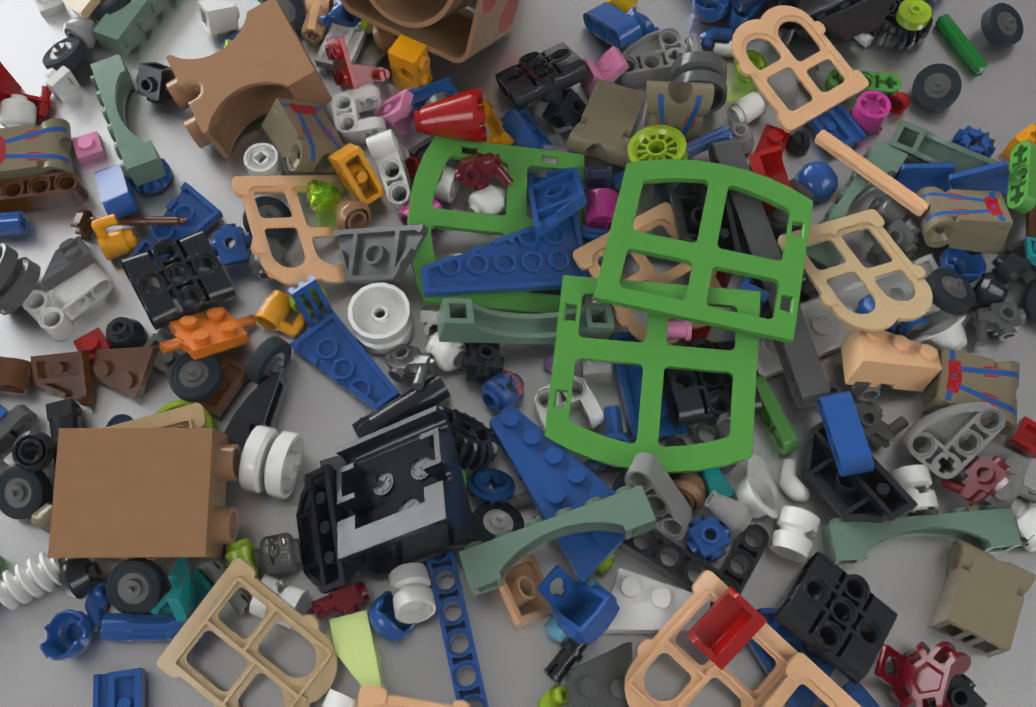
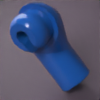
(715, 33)
(96, 605)

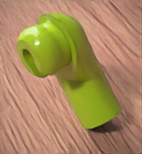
(554, 697)

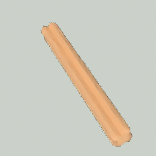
(872, 173)

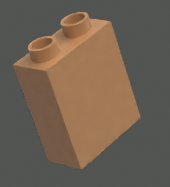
(143, 493)

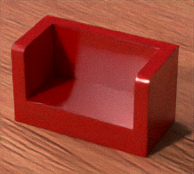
(771, 165)
(726, 628)

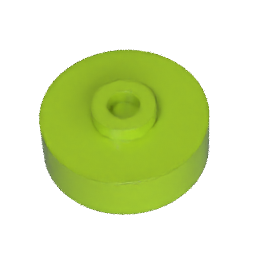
(913, 14)

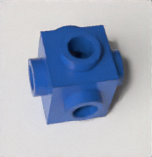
(239, 252)
(699, 545)

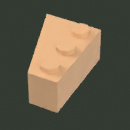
(888, 360)

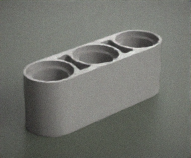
(664, 497)

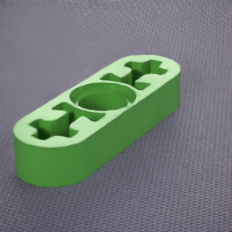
(880, 79)
(1022, 195)
(775, 419)

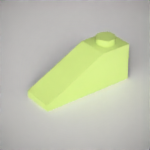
(357, 647)

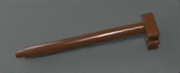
(85, 217)

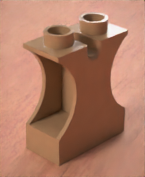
(245, 79)

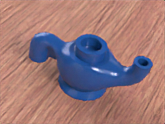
(339, 16)

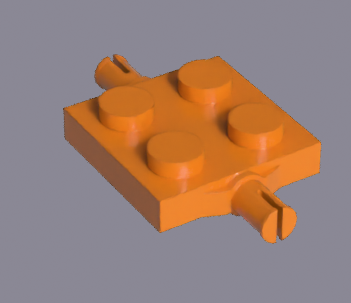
(207, 333)

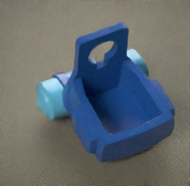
(581, 610)

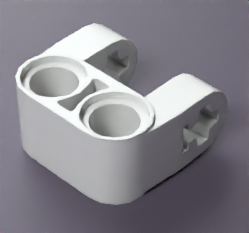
(347, 110)
(584, 402)

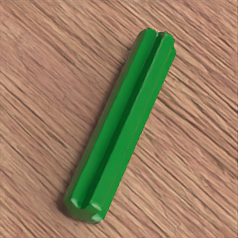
(961, 44)

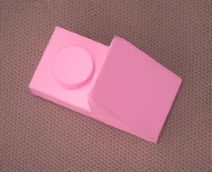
(606, 68)
(397, 112)

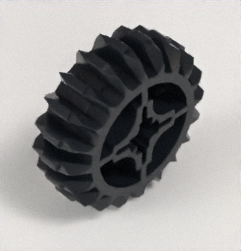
(895, 35)
(473, 441)

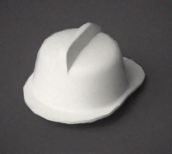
(945, 333)
(758, 489)

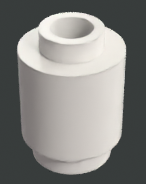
(747, 108)

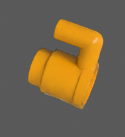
(115, 242)
(273, 313)

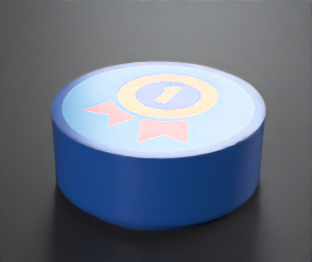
(912, 327)

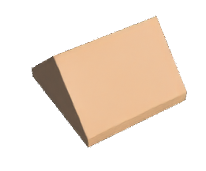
(520, 594)

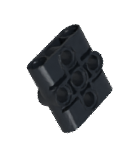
(541, 76)
(188, 256)
(695, 400)
(851, 637)

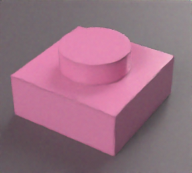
(89, 147)

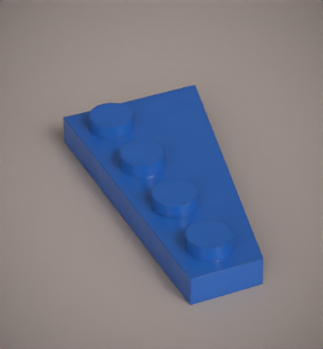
(189, 205)
(344, 360)
(630, 384)

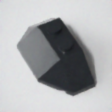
(849, 19)
(687, 208)
(857, 497)
(317, 531)

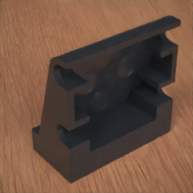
(403, 496)

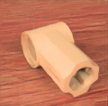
(312, 29)

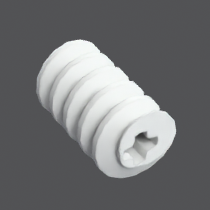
(30, 582)

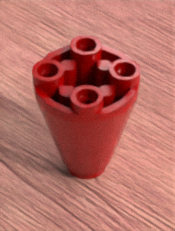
(454, 117)

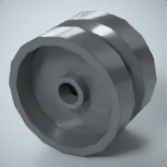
(702, 68)
(16, 279)

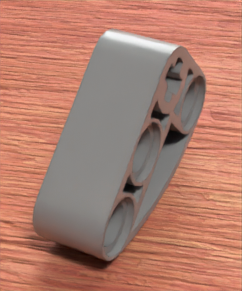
(651, 58)
(943, 431)

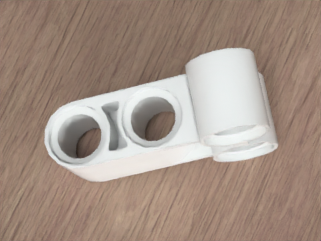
(390, 155)
(68, 301)

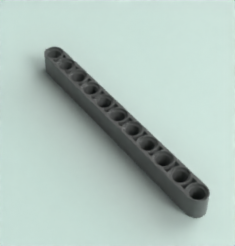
(756, 238)

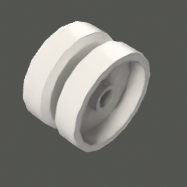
(381, 317)
(271, 461)

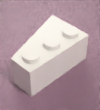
(647, 605)

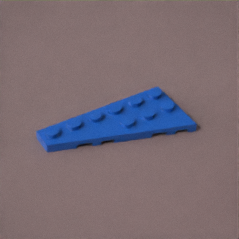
(509, 264)
(554, 483)

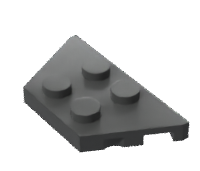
(378, 252)
(600, 679)

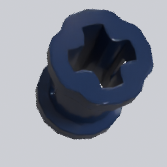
(598, 176)

